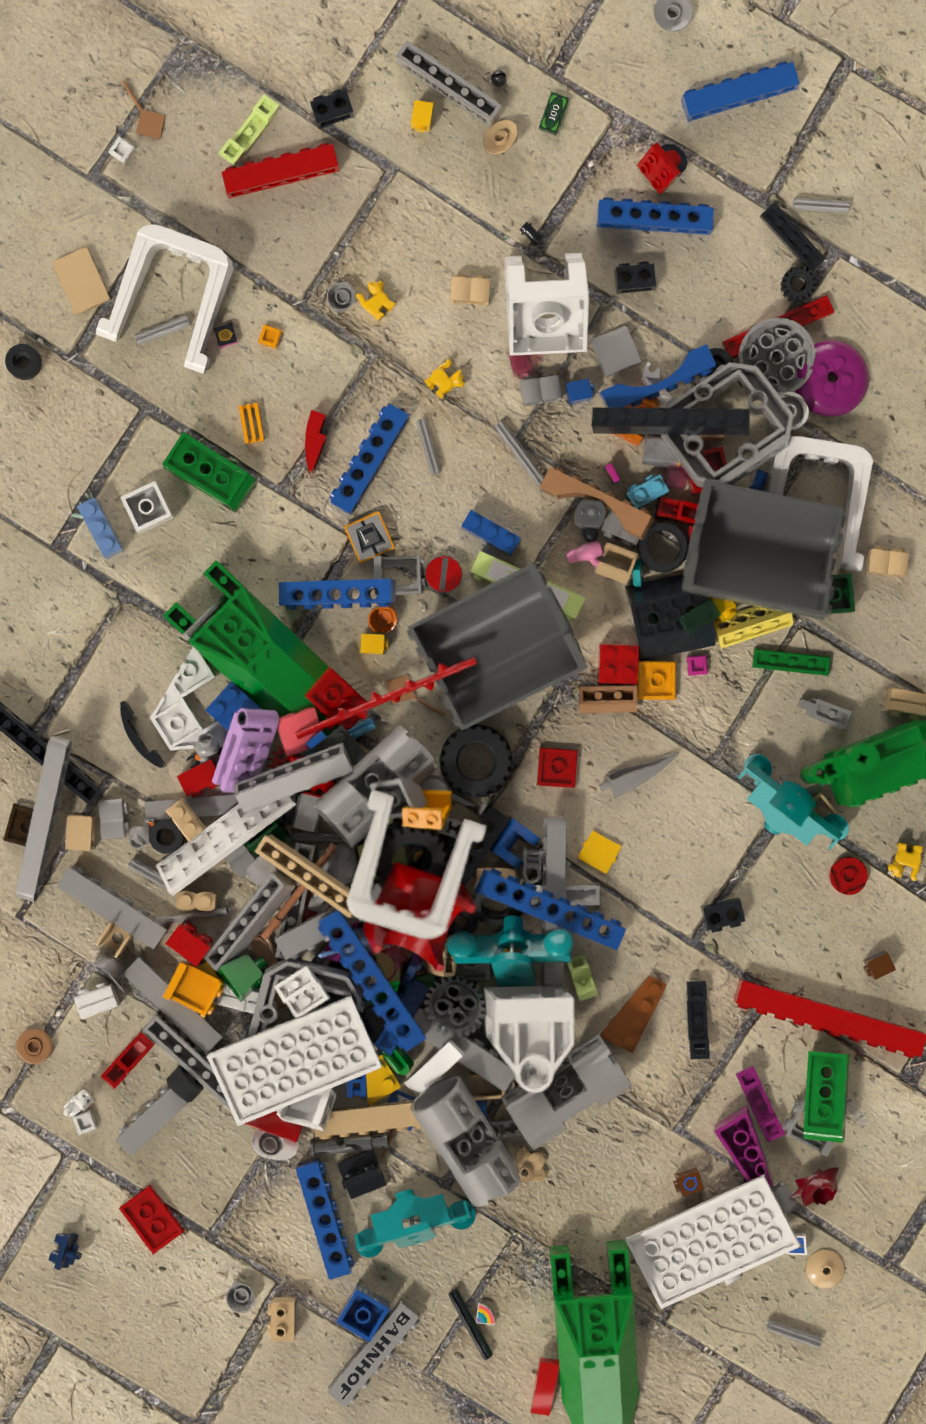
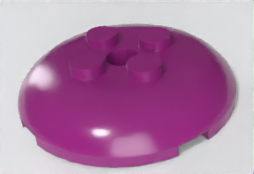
(851, 382)

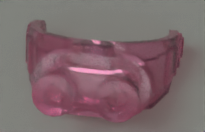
(394, 954)

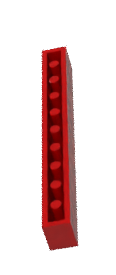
(831, 1018)

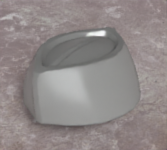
(340, 296)
(240, 1297)

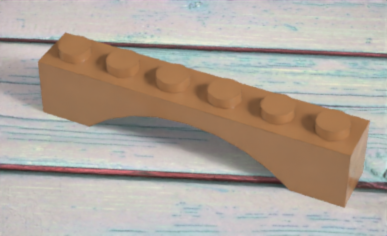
(562, 486)

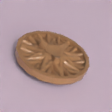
(34, 1046)

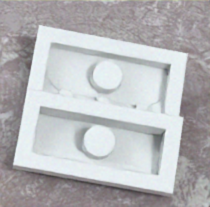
(302, 992)

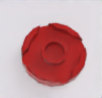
(848, 875)

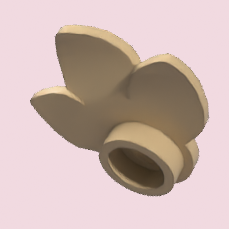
(532, 1163)

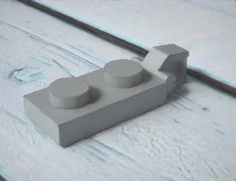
(826, 712)

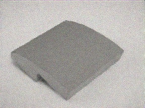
(616, 351)

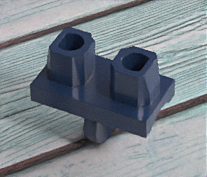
(68, 1250)

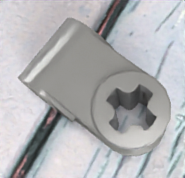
(532, 863)

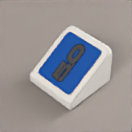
(802, 1250)

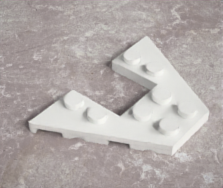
(173, 715)

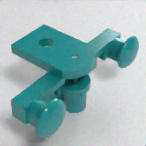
(789, 806)
(510, 967)
(407, 1208)

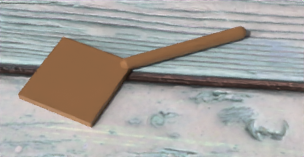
(149, 123)
(400, 682)

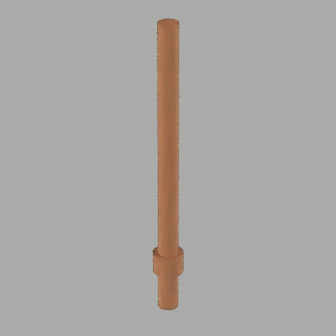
(276, 921)

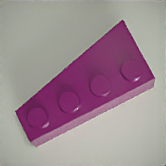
(743, 1145)

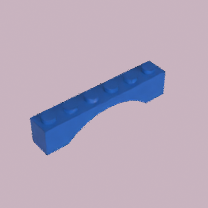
(696, 363)

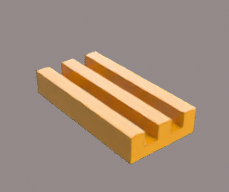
(248, 407)

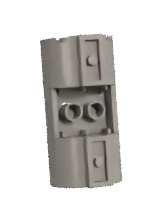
(346, 803)
(587, 1079)
(466, 1141)

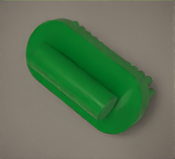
(399, 1061)

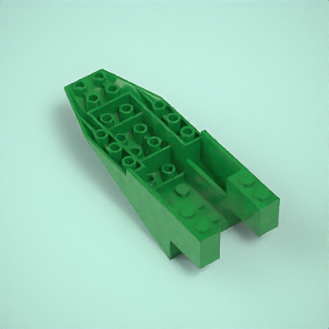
(254, 648)
(596, 1342)

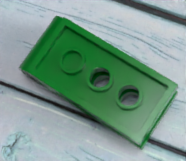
(224, 483)
(822, 1115)

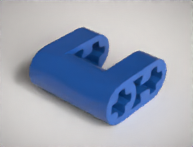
(508, 838)

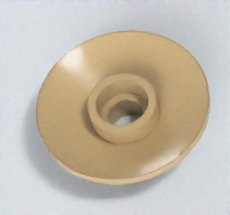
(500, 137)
(825, 1259)

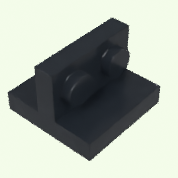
(361, 1174)

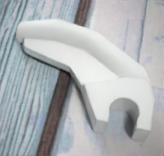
(650, 378)

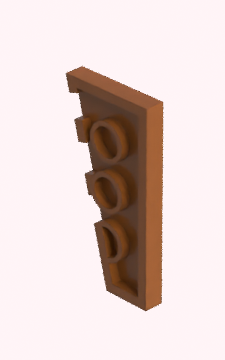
(632, 1019)

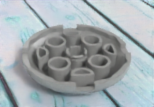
(789, 341)

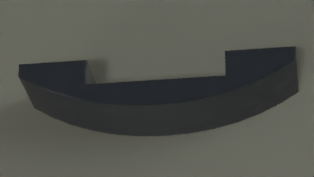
(127, 715)
(697, 1020)

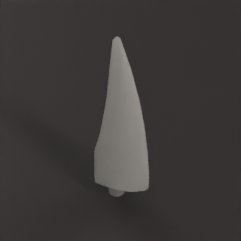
(631, 777)

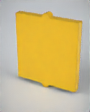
(599, 852)

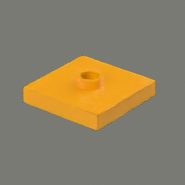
(656, 680)

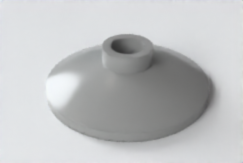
(682, 10)

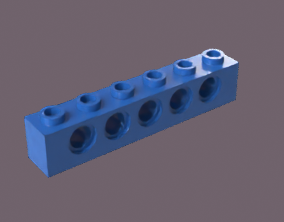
(645, 222)
(349, 503)
(289, 590)
(334, 1267)

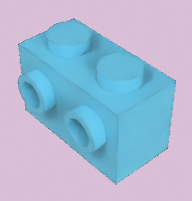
(647, 492)

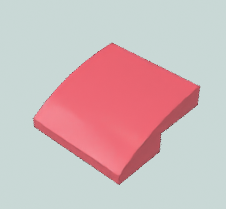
(293, 723)

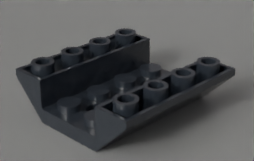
(669, 603)

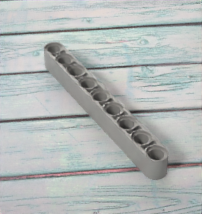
(43, 818)
(553, 881)

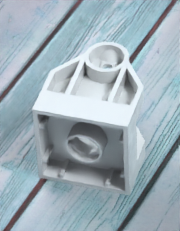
(530, 300)
(530, 1030)

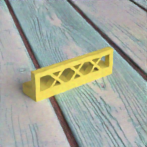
(752, 627)

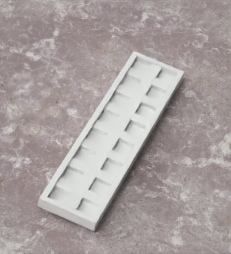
(217, 843)

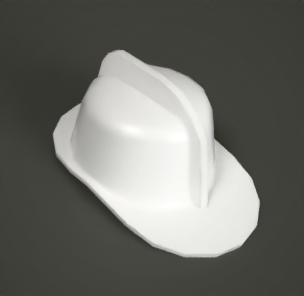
(273, 1146)

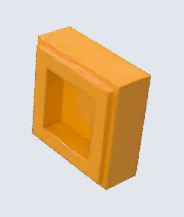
(270, 336)

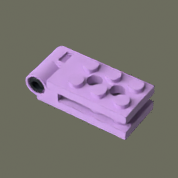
(245, 747)

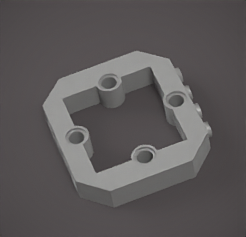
(758, 389)
(331, 979)

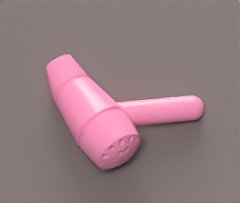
(588, 551)

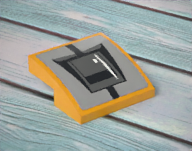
(369, 536)

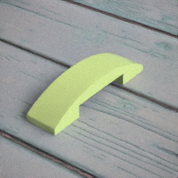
(250, 131)

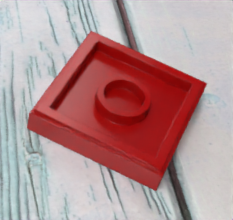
(557, 767)

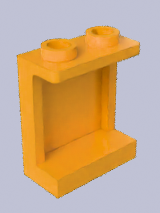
(432, 814)
(194, 988)

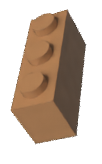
(608, 699)

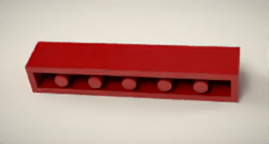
(280, 171)

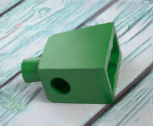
(243, 975)

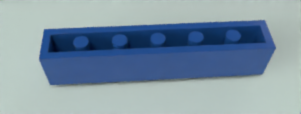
(740, 91)

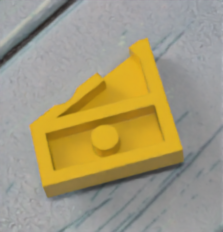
(381, 1082)

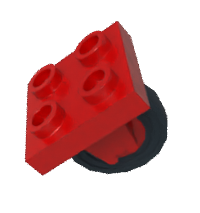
(663, 165)

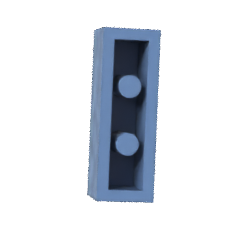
(100, 528)

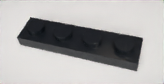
(792, 237)

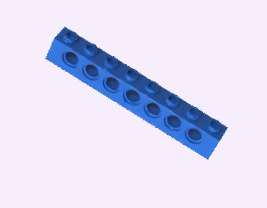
(611, 937)
(415, 1033)

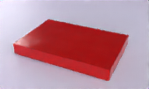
(333, 693)
(274, 1125)
(151, 1219)

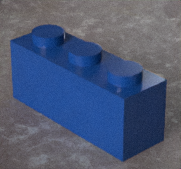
(490, 533)

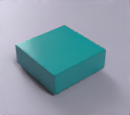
(638, 573)

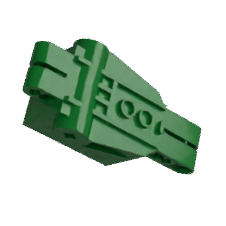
(872, 765)

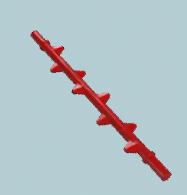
(376, 699)

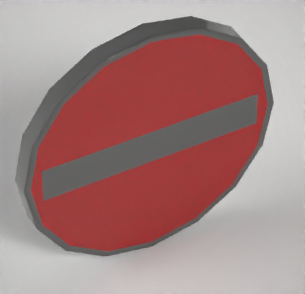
(443, 574)

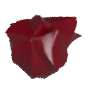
(817, 1188)

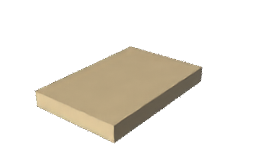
(81, 281)

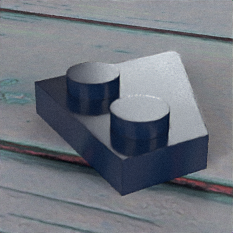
(410, 970)

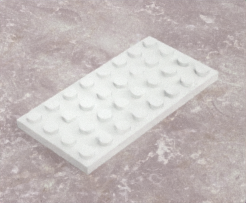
(294, 1060)
(712, 1242)

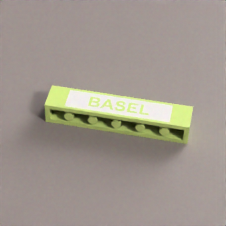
(493, 569)

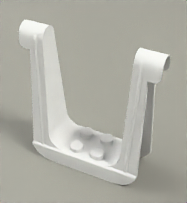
(147, 243)
(859, 466)
(359, 898)

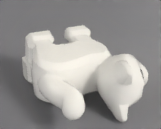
(77, 1103)

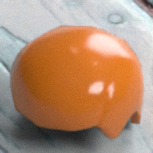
(382, 619)

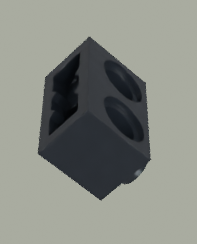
(333, 113)
(636, 284)
(722, 909)

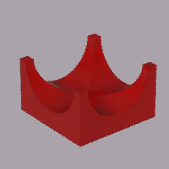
(414, 892)

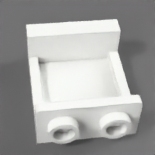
(310, 1112)

